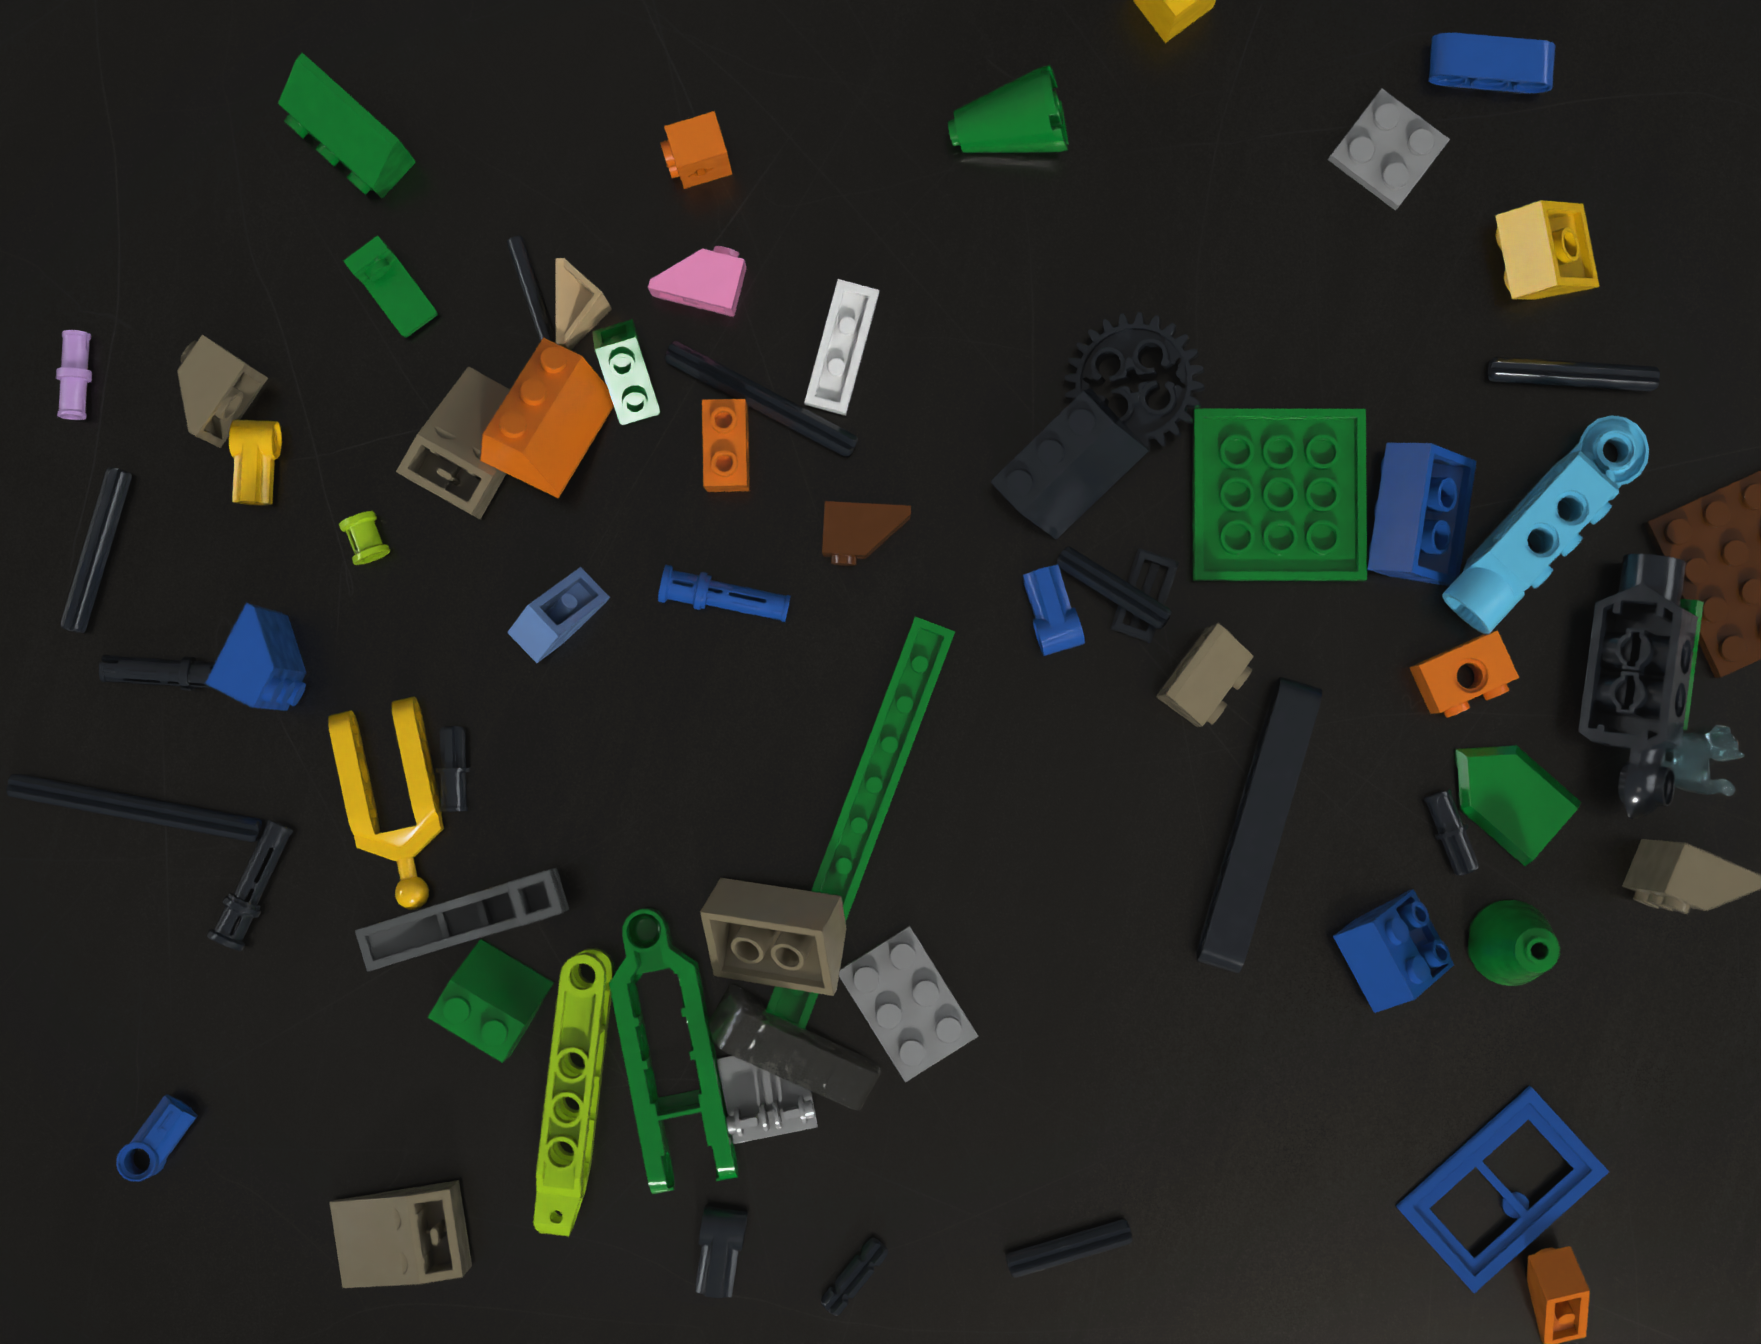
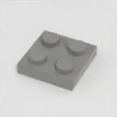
(1388, 149)

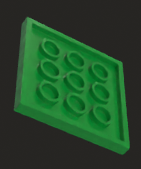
(1279, 495)

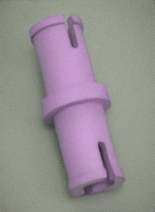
(74, 375)

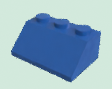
(1421, 513)
(260, 661)

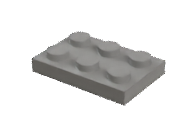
(907, 1003)

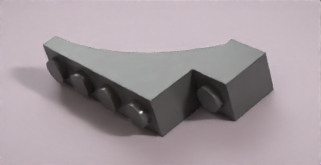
(462, 919)

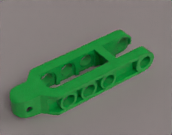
(647, 950)

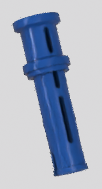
(703, 591)

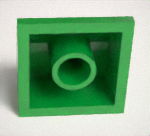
(491, 1000)

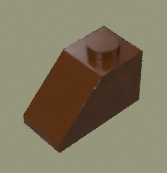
(859, 529)

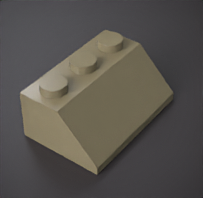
(1685, 877)
(775, 935)

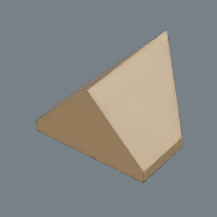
(578, 305)

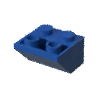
(1394, 951)

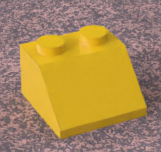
(1546, 250)

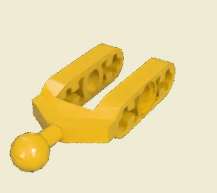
(359, 801)

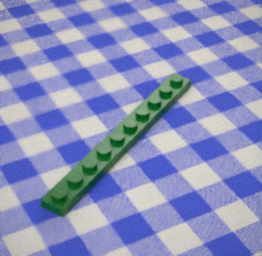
(874, 786)

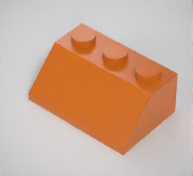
(547, 419)

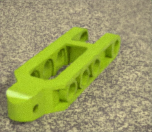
(581, 1029)

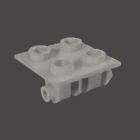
(762, 1103)

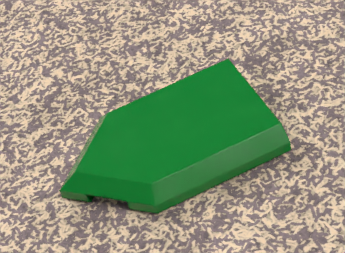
(1512, 799)

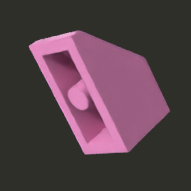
(703, 280)

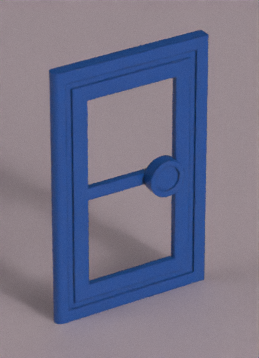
(1531, 1221)

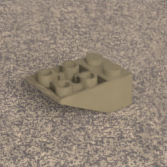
(449, 445)
(401, 1236)

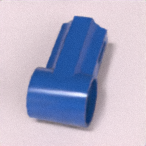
(1055, 621)
(157, 1137)

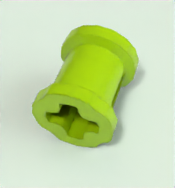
(364, 537)

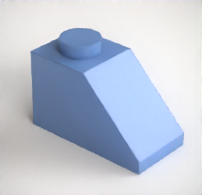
(557, 614)

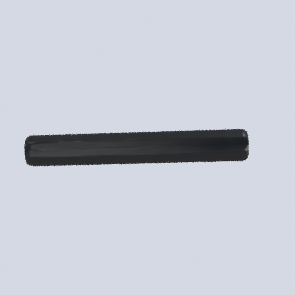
(1573, 373)
(96, 550)

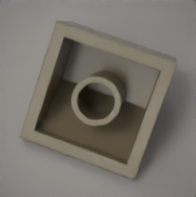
(215, 389)
(1206, 676)

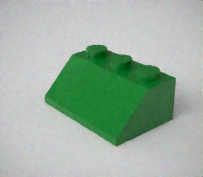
(343, 129)

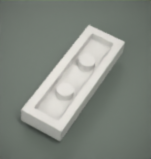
(841, 347)

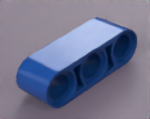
(1492, 62)

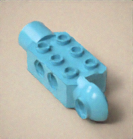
(1576, 487)

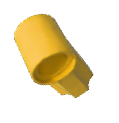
(254, 450)

